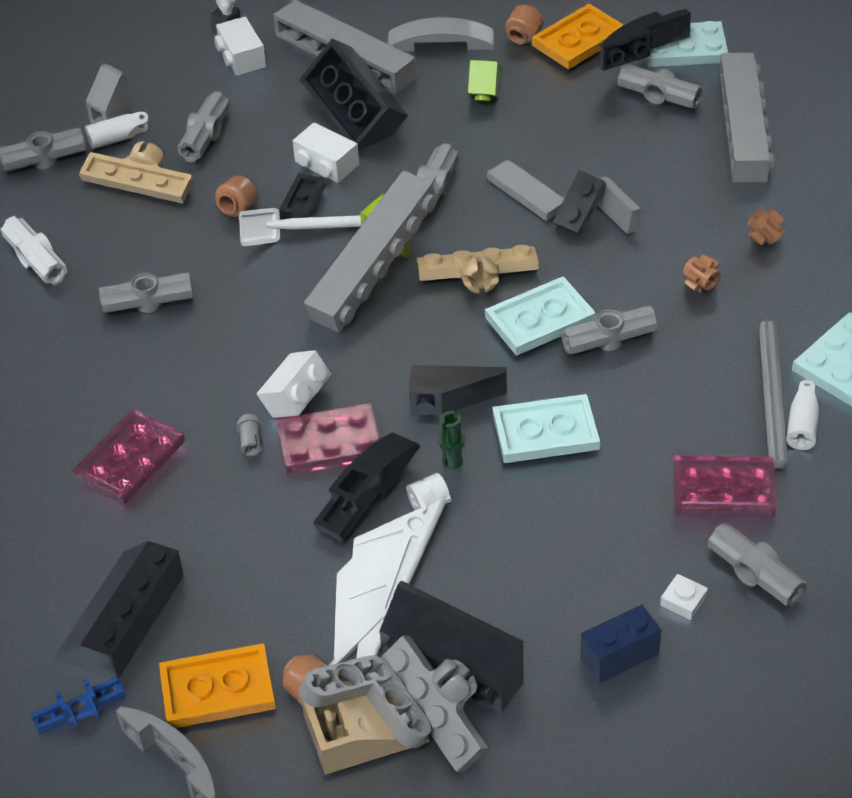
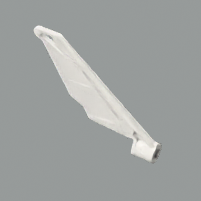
(379, 564)

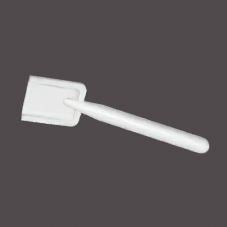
(264, 225)

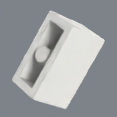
(240, 46)
(326, 152)
(294, 384)

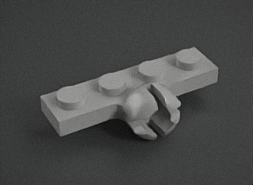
(441, 698)

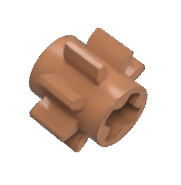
(765, 226)
(701, 273)

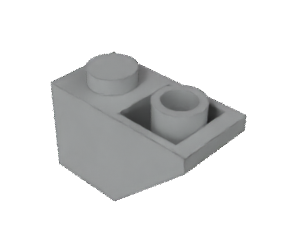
(108, 95)

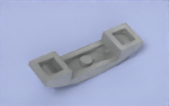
(442, 30)
(150, 730)

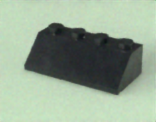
(352, 95)
(123, 610)
(453, 634)

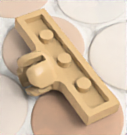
(138, 173)
(477, 268)

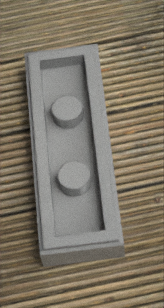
(526, 189)

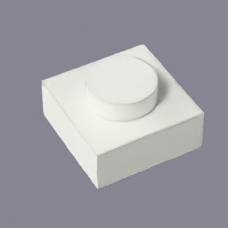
(684, 596)

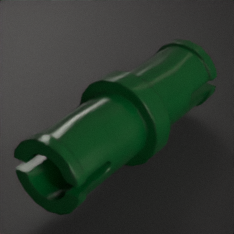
(451, 440)

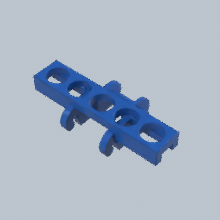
(92, 707)

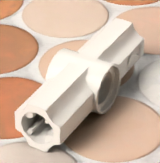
(34, 250)

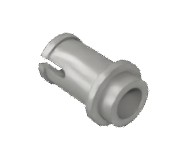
(249, 429)

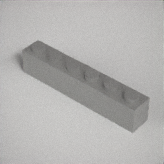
(313, 30)
(744, 118)
(371, 251)

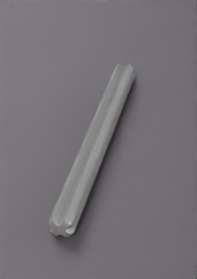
(773, 394)

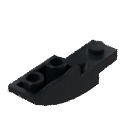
(642, 34)
(361, 481)

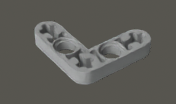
(405, 721)

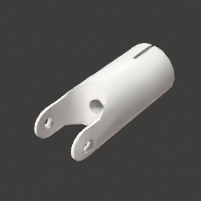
(115, 129)
(803, 418)

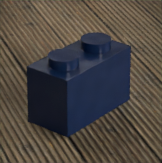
(620, 643)

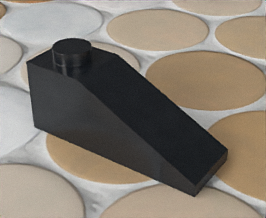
(453, 387)

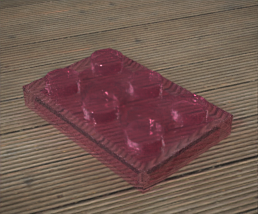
(326, 437)
(128, 456)
(724, 485)

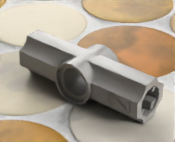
(660, 86)
(203, 127)
(42, 149)
(440, 169)
(145, 292)
(609, 329)
(757, 564)

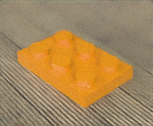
(576, 36)
(216, 686)

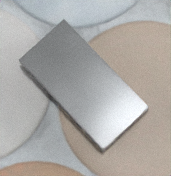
(619, 207)

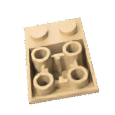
(350, 733)

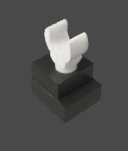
(224, 13)

